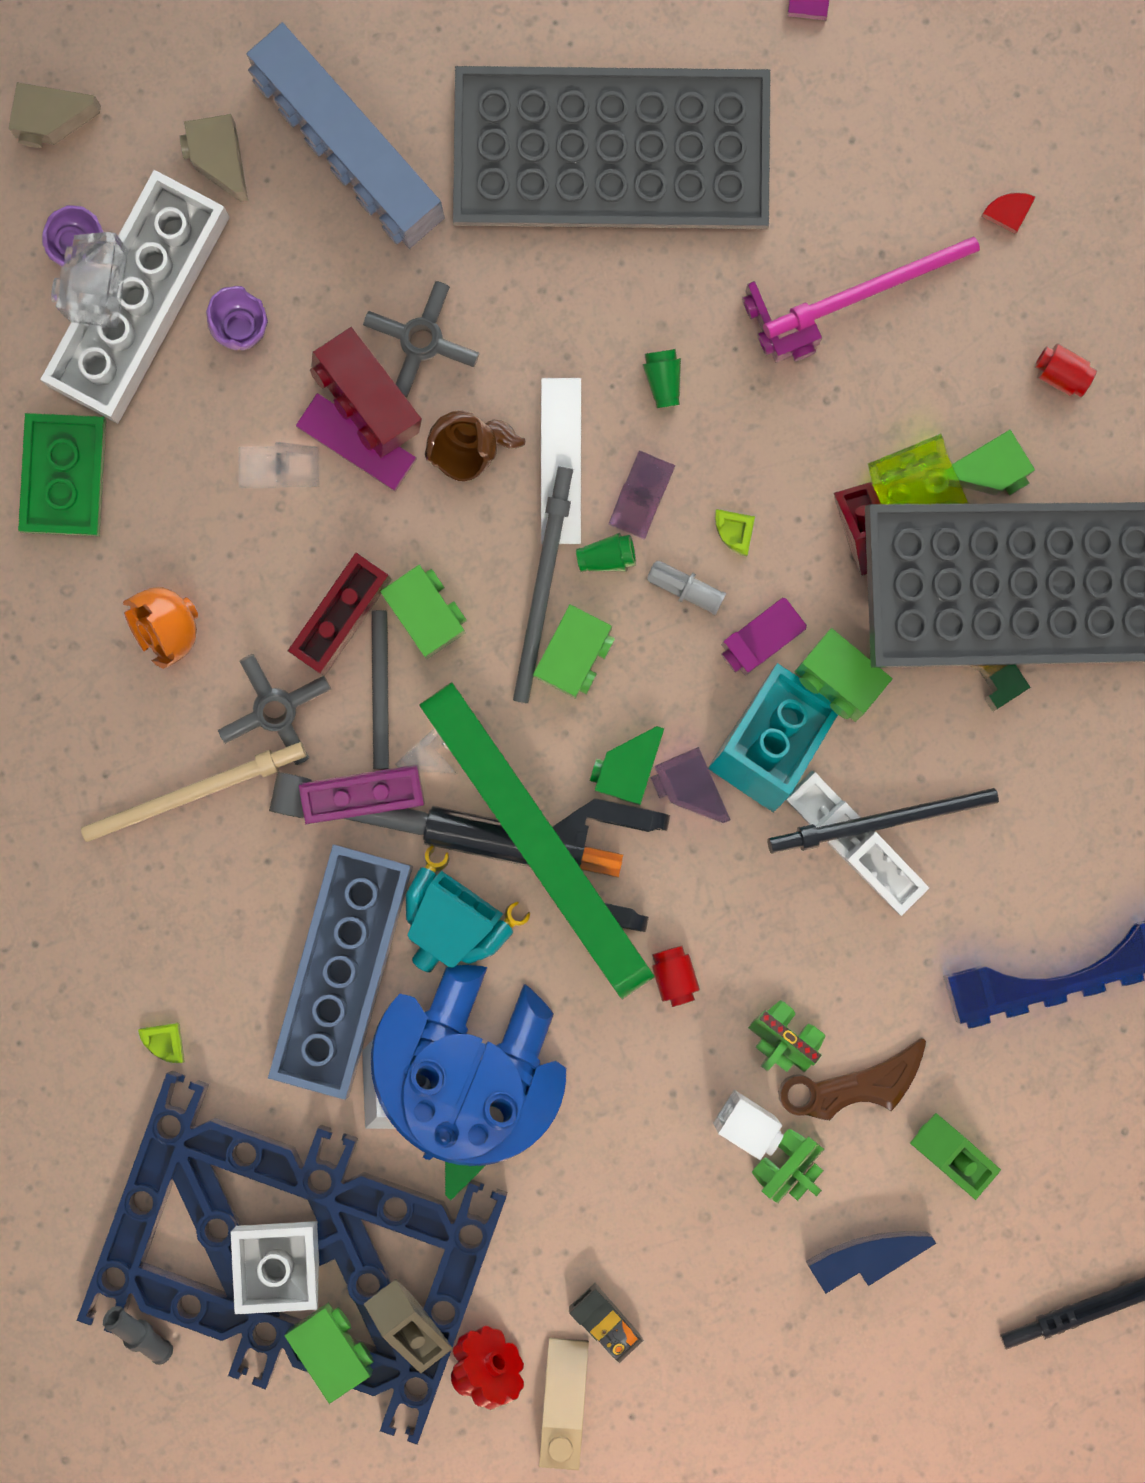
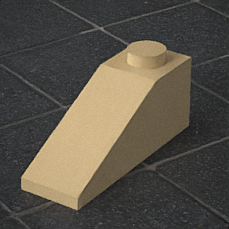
(564, 1404)

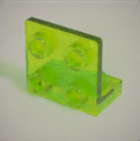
(918, 475)

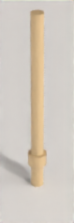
(264, 764)

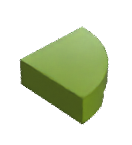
(735, 530)
(164, 1042)

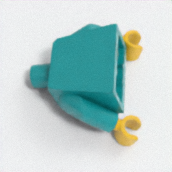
(451, 920)

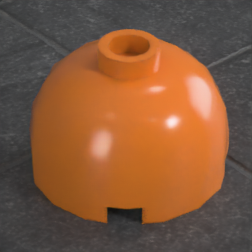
(163, 623)

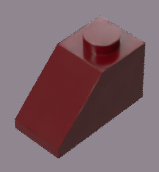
(851, 509)

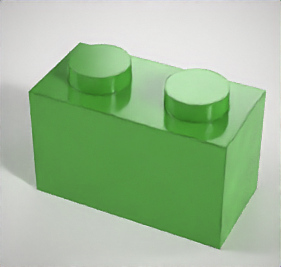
(423, 610)
(574, 651)
(842, 676)
(330, 1352)

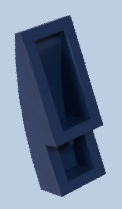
(869, 1255)

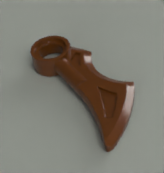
(879, 1084)

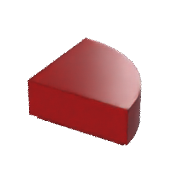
(1009, 210)

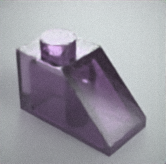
(690, 786)

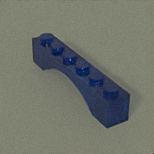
(986, 992)

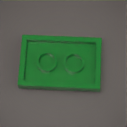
(62, 474)

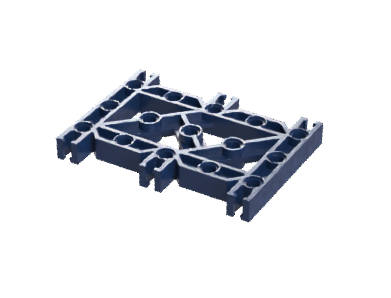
(340, 1230)

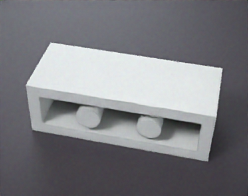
(749, 1126)

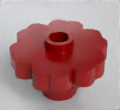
(487, 1368)

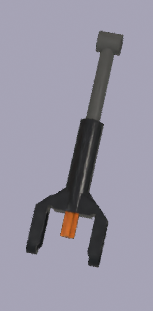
(488, 839)

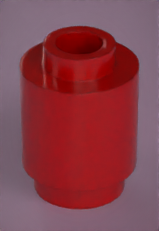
(1065, 370)
(675, 976)

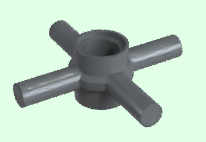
(428, 323)
(268, 694)

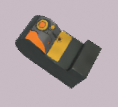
(605, 1323)

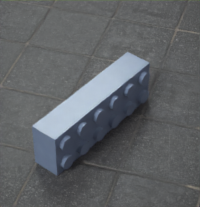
(345, 135)
(340, 972)

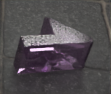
(641, 494)

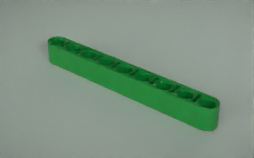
(537, 840)

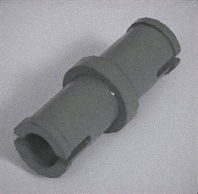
(137, 1335)

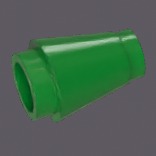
(663, 377)
(608, 554)

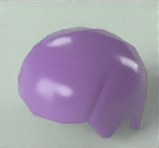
(62, 227)
(236, 318)

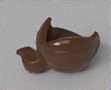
(465, 445)

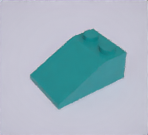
(774, 739)

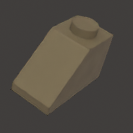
(49, 114)
(215, 152)
(407, 1326)

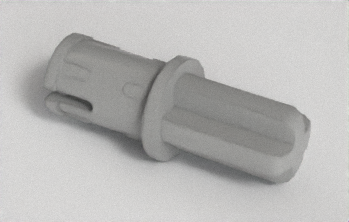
(686, 587)

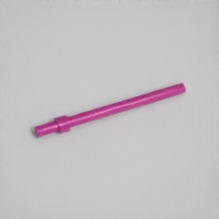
(805, 315)

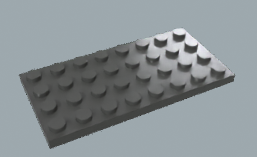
(611, 147)
(1005, 583)

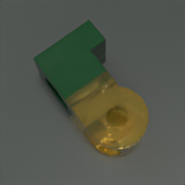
(1004, 681)

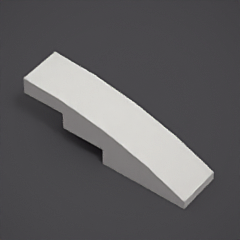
(561, 448)
(863, 852)

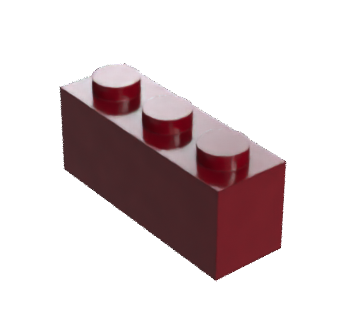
(364, 393)
(339, 614)

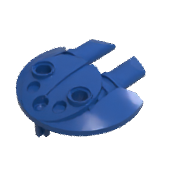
(465, 1074)

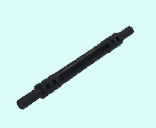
(1077, 1314)

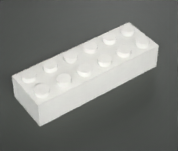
(167, 248)

